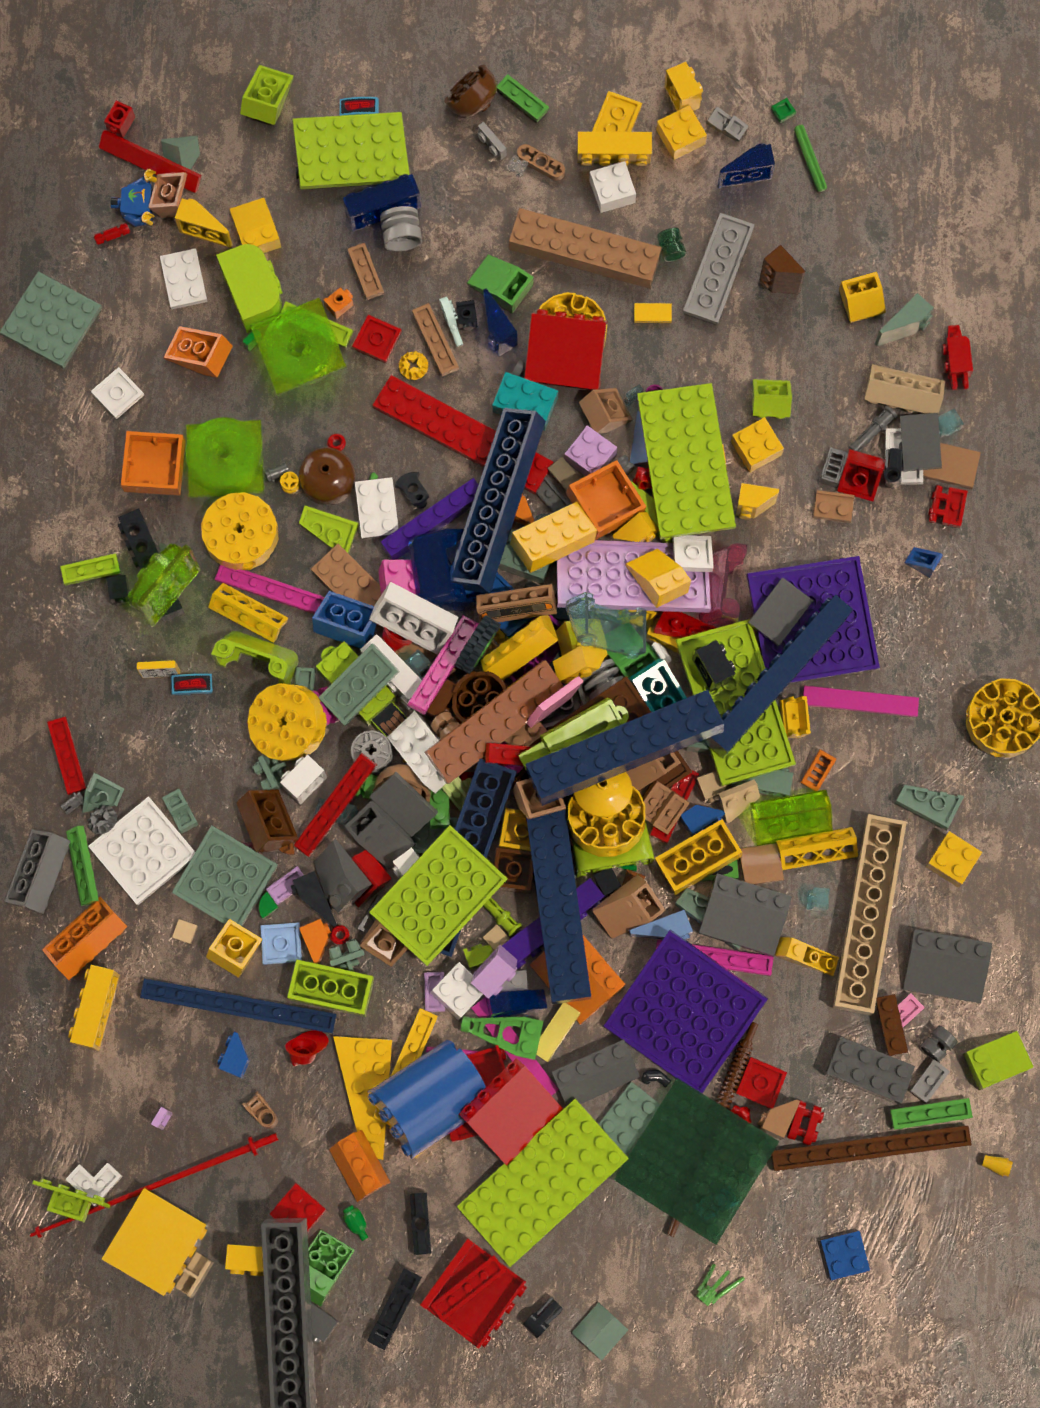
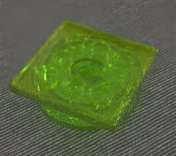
(282, 334)
(234, 474)
(163, 581)

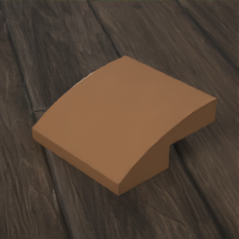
(663, 806)
(761, 864)

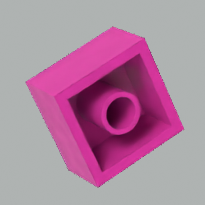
(397, 572)

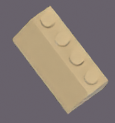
(904, 390)

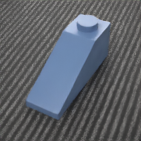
(659, 928)

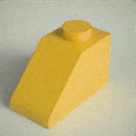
(638, 529)

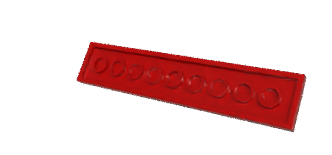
(447, 426)

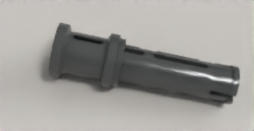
(878, 424)

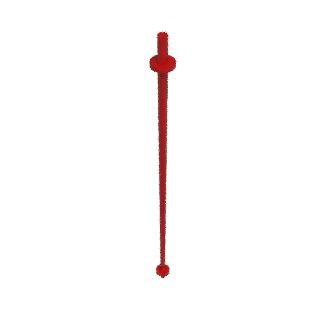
(252, 1146)

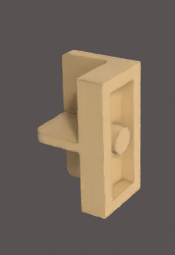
(194, 1274)

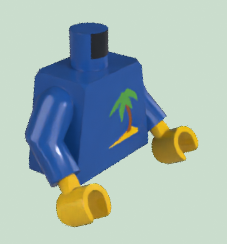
(136, 200)

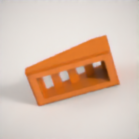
(824, 773)

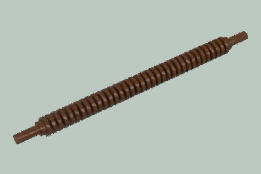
(745, 1044)

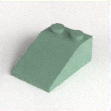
(907, 321)

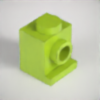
(477, 955)

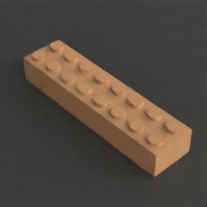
(584, 248)

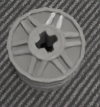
(401, 228)
(601, 678)
(372, 739)

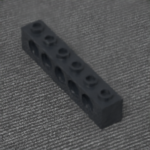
(130, 522)

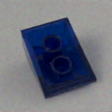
(750, 167)
(501, 332)

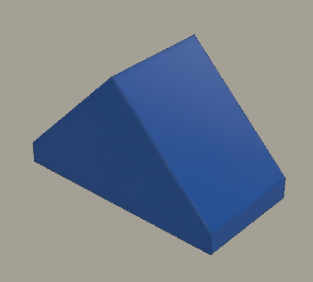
(923, 560)

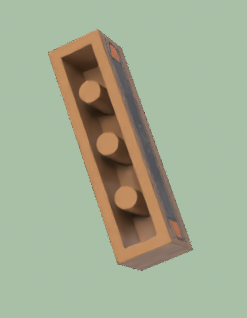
(517, 603)

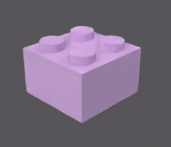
(590, 452)
(494, 972)

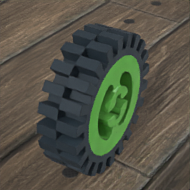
(477, 644)

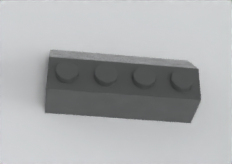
(37, 871)
(596, 1074)

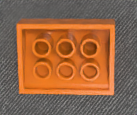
(602, 980)

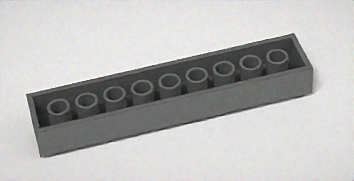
(288, 1313)

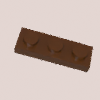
(891, 1025)

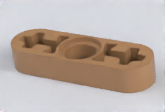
(542, 169)

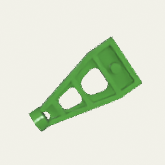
(528, 1040)

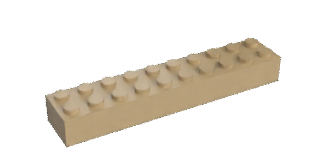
(869, 915)

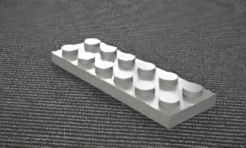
(718, 268)

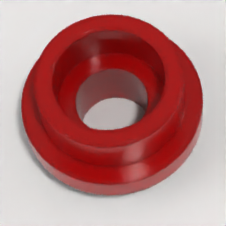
(336, 437)
(339, 928)

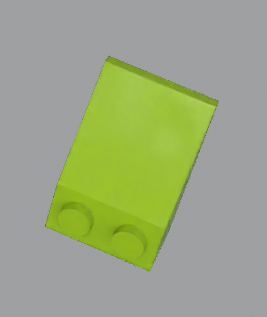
(266, 94)
(998, 1060)

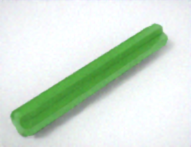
(810, 158)

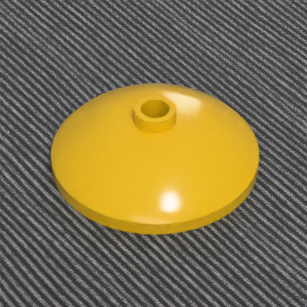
(606, 800)

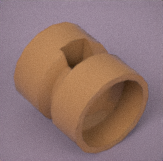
(444, 724)

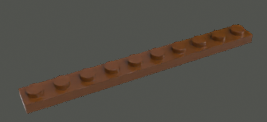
(871, 1148)

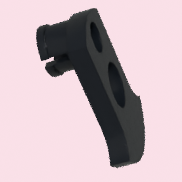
(417, 498)

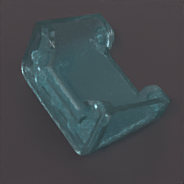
(607, 627)

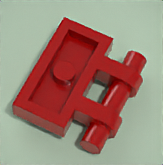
(953, 509)

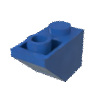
(700, 818)
(235, 1058)

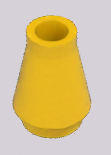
(999, 1165)

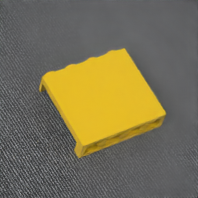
(154, 1242)

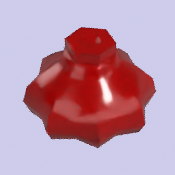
(743, 1112)

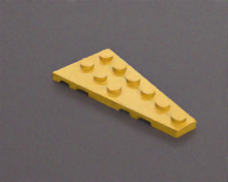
(363, 1067)

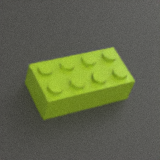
(330, 988)

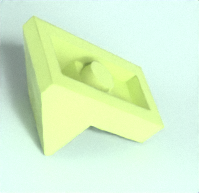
(457, 791)

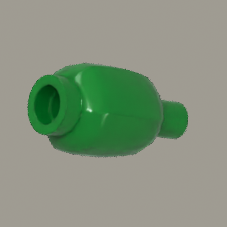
(355, 1221)

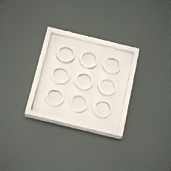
(143, 851)

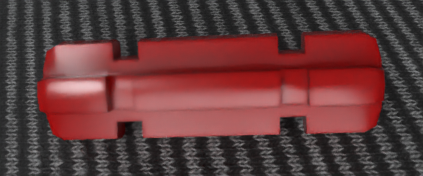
(111, 233)

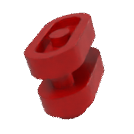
(809, 1134)

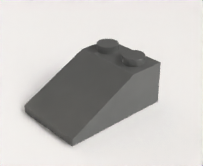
(340, 877)

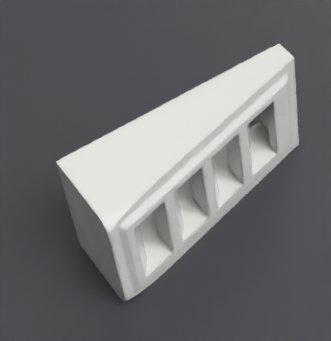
(661, 652)

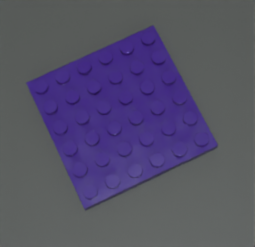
(852, 645)
(685, 1012)

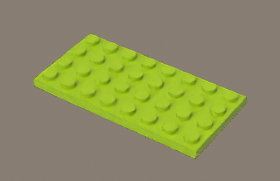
(686, 461)
(765, 744)
(543, 1183)

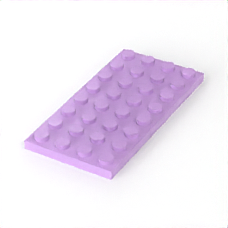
(603, 573)

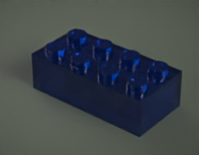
(366, 206)

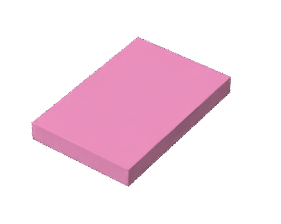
(554, 701)

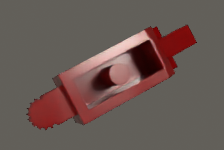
(958, 357)

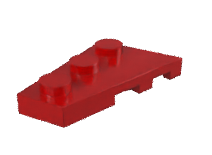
(680, 625)

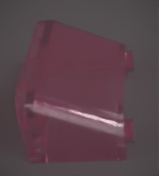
(723, 610)

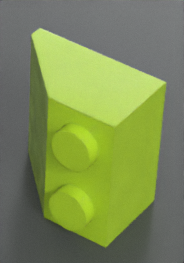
(771, 398)

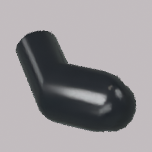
(655, 1075)

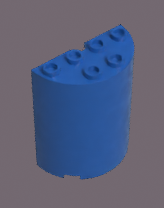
(427, 1097)

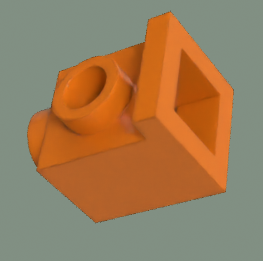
(336, 307)

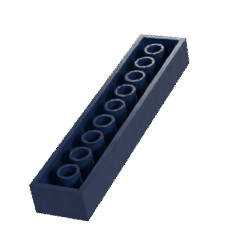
(497, 499)
(781, 673)
(624, 747)
(483, 812)
(558, 908)

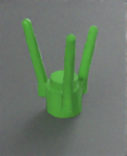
(708, 1293)

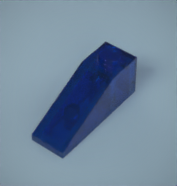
(516, 1002)

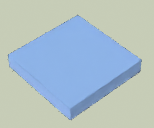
(281, 943)

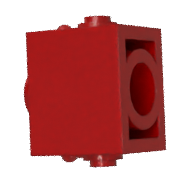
(119, 119)

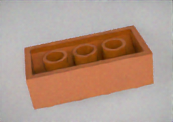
(84, 938)

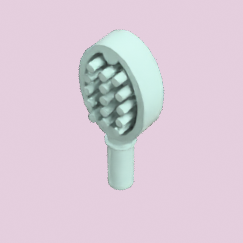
(450, 317)

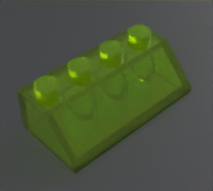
(791, 817)

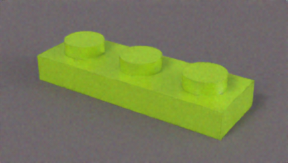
(90, 569)

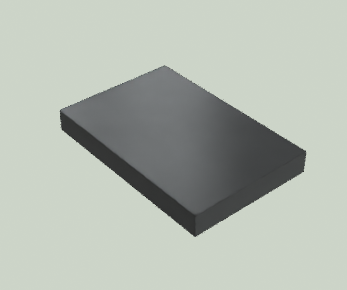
(921, 442)
(780, 611)
(403, 804)

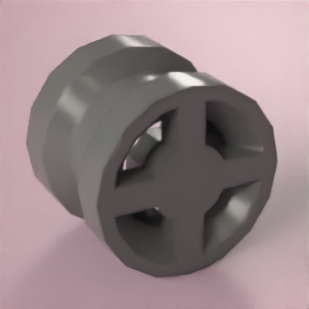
(626, 465)

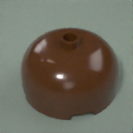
(477, 97)
(333, 484)
(474, 692)

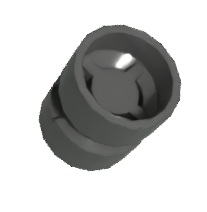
(944, 1039)

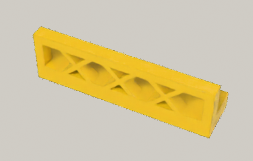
(245, 613)
(817, 844)

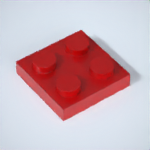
(377, 339)
(761, 1083)

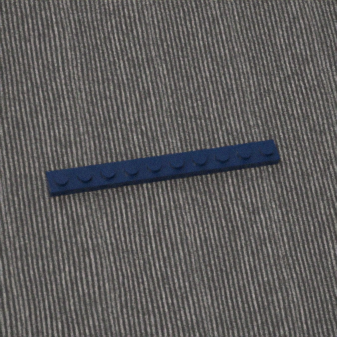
(238, 1006)

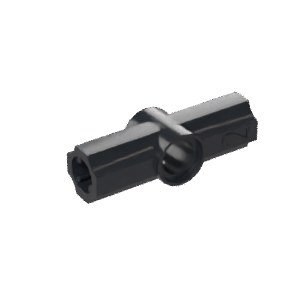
(421, 1237)

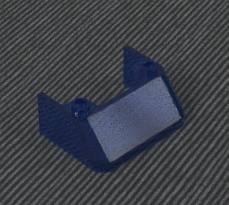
(432, 570)

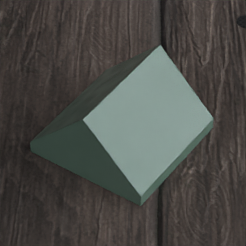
(600, 1331)

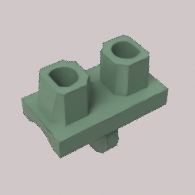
(273, 771)
(337, 957)

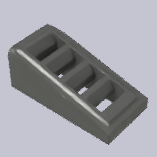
(828, 480)

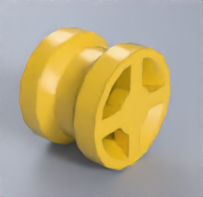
(290, 478)

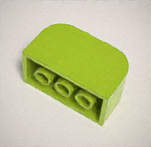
(251, 283)

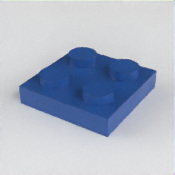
(845, 1255)

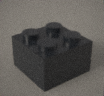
(714, 665)

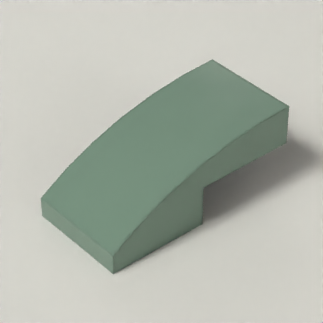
(180, 811)

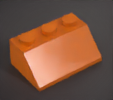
(359, 1165)

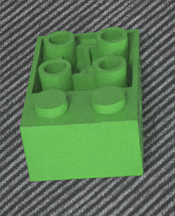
(504, 282)
(628, 666)
(326, 1263)

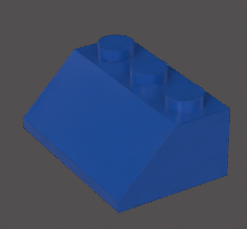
(344, 620)

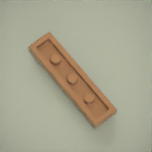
(435, 339)

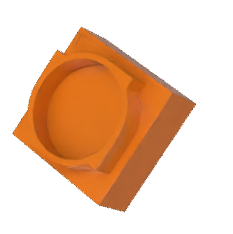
(153, 463)
(607, 498)

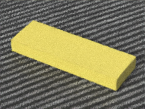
(556, 1031)

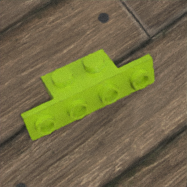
(68, 1203)

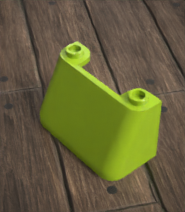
(280, 659)
(586, 861)

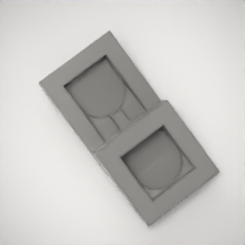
(727, 125)

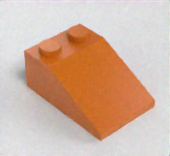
(199, 350)

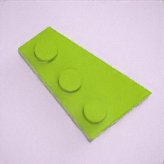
(329, 527)

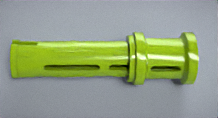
(503, 917)

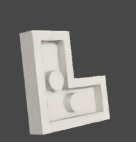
(97, 1185)

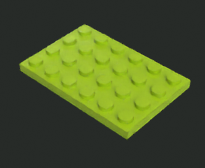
(350, 150)
(438, 895)

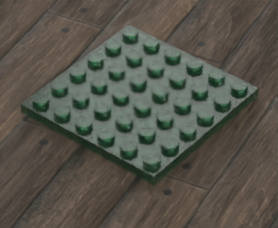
(696, 1161)

